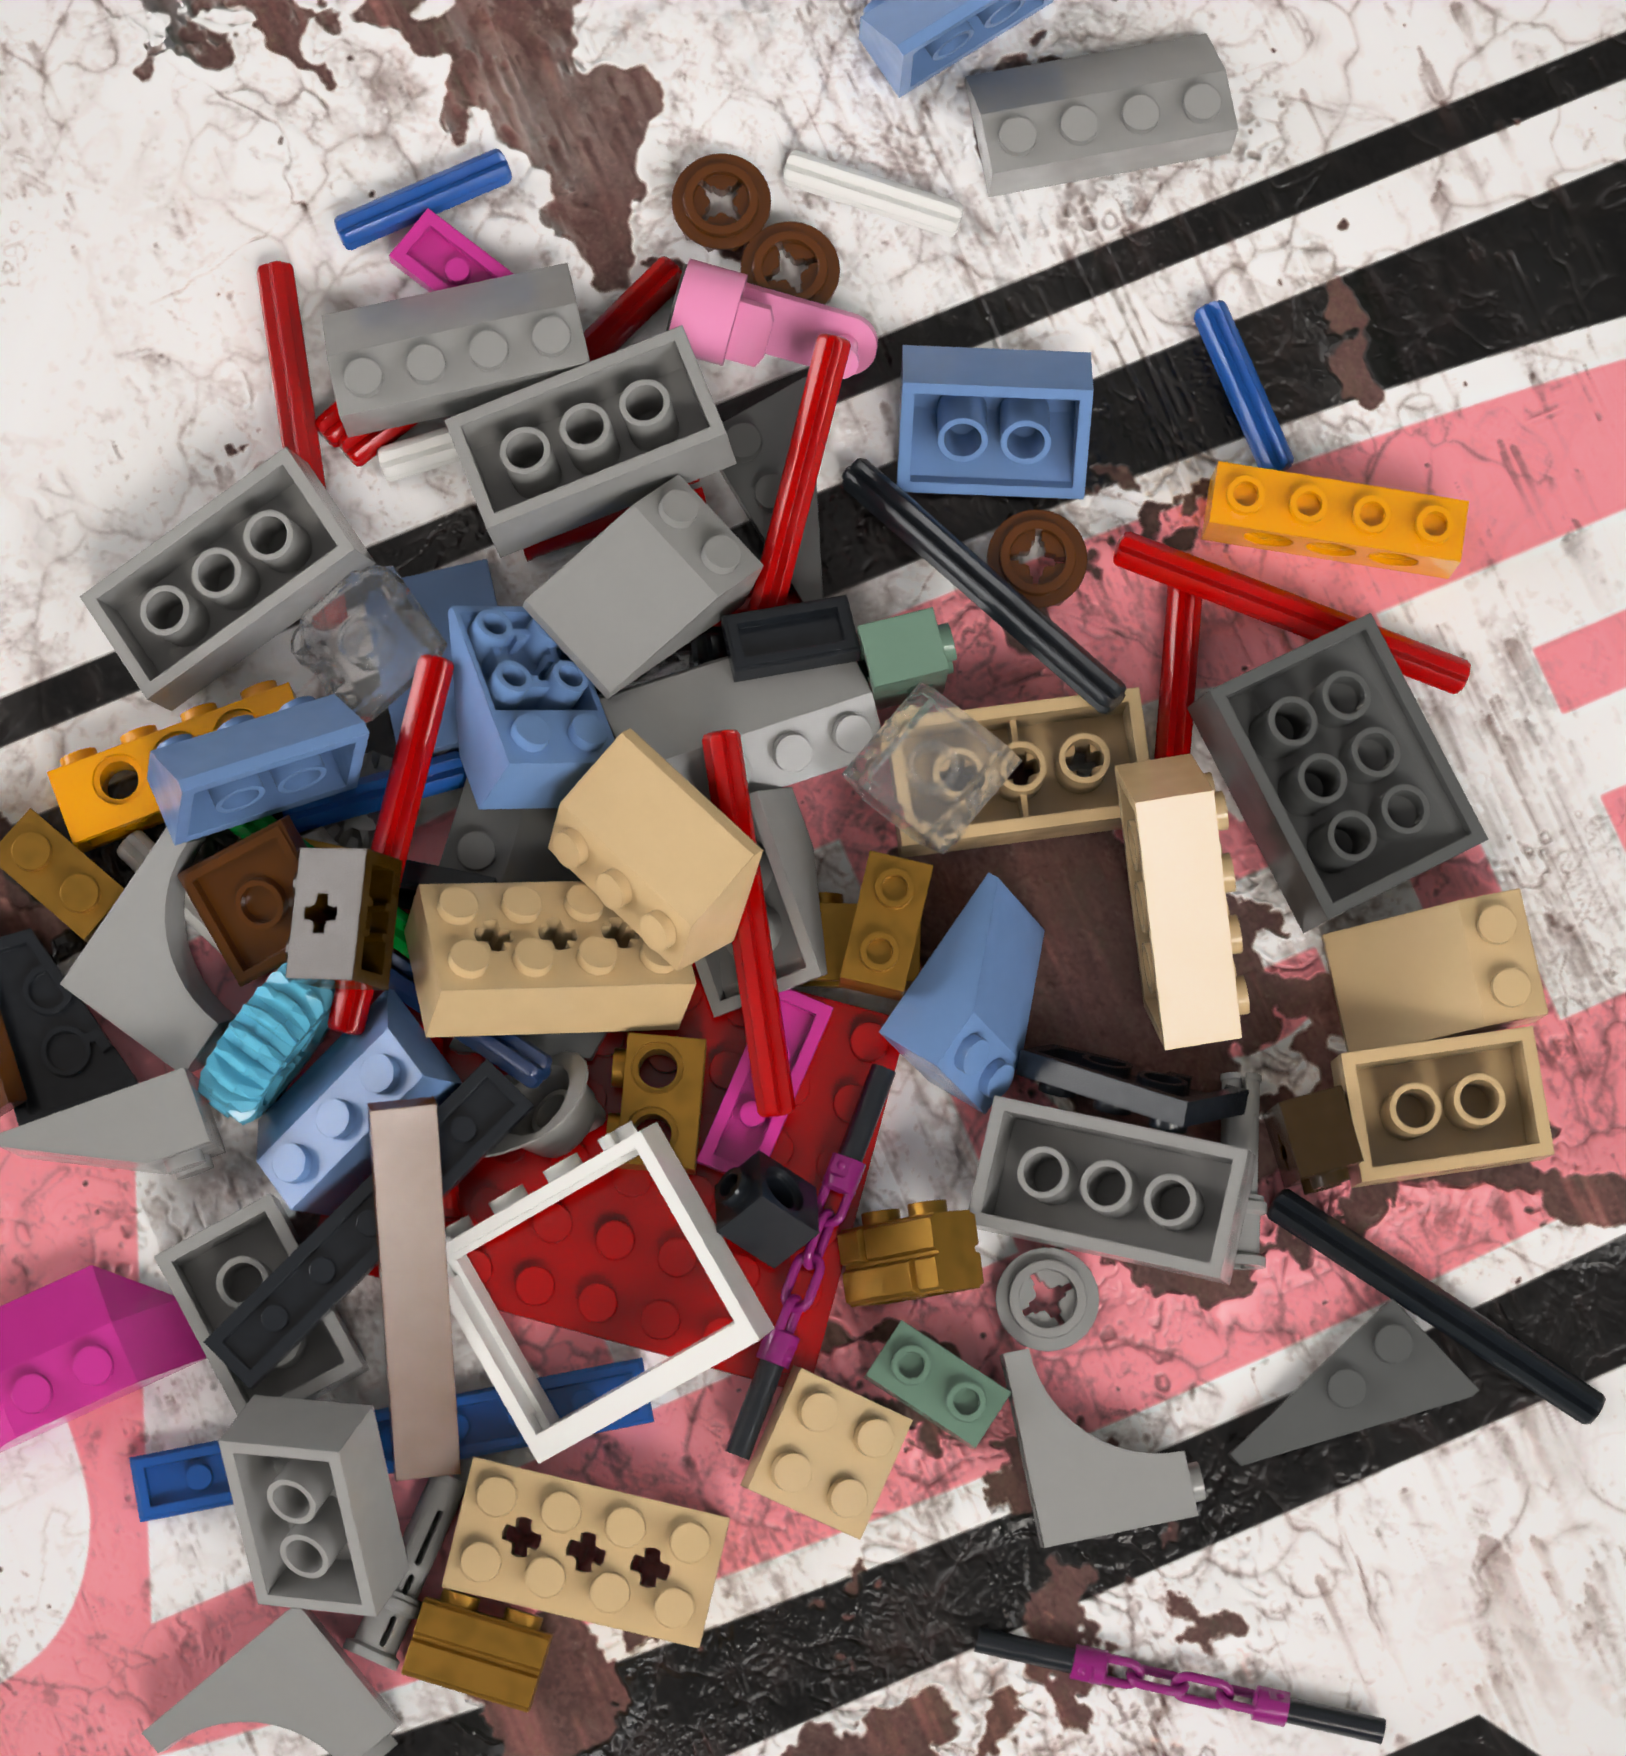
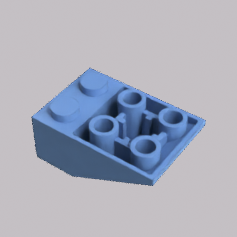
(521, 710)

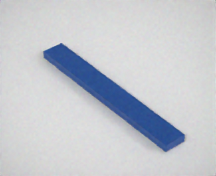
(196, 1478)

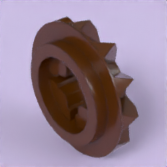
(721, 175)
(802, 246)
(1059, 541)

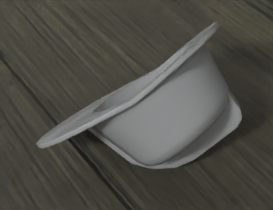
(561, 1113)

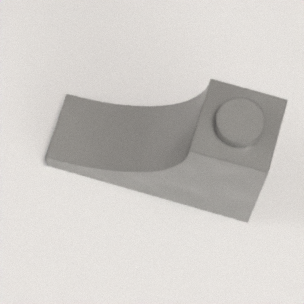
(142, 967)
(1085, 1484)
(292, 1680)

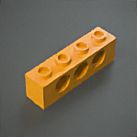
(1335, 520)
(84, 774)

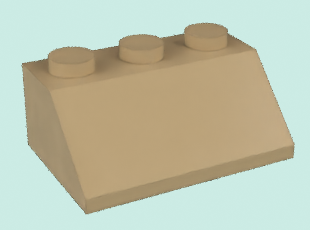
(656, 852)

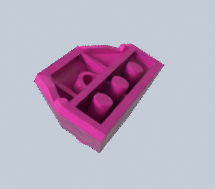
(85, 1347)

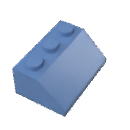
(925, 37)
(994, 421)
(257, 766)
(318, 1131)

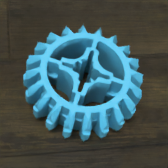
(265, 1047)

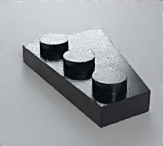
(53, 1033)
(1115, 1091)

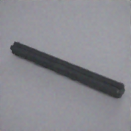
(984, 586)
(1436, 1306)

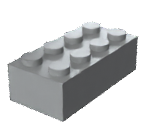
(590, 441)
(226, 579)
(1112, 1189)

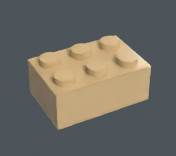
(1445, 1105)

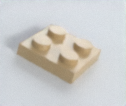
(826, 1452)

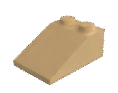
(1436, 973)

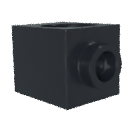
(766, 1209)

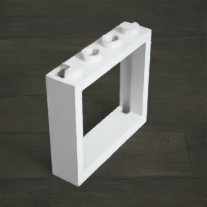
(500, 1353)

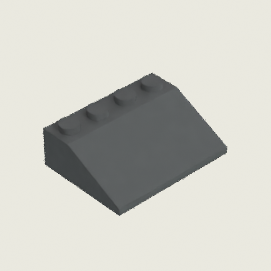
(1336, 772)

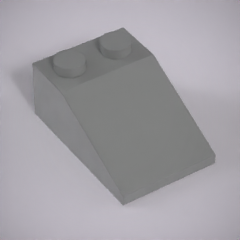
(645, 587)
(790, 902)
(141, 1128)

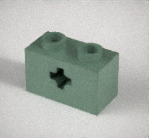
(903, 653)
(937, 1385)

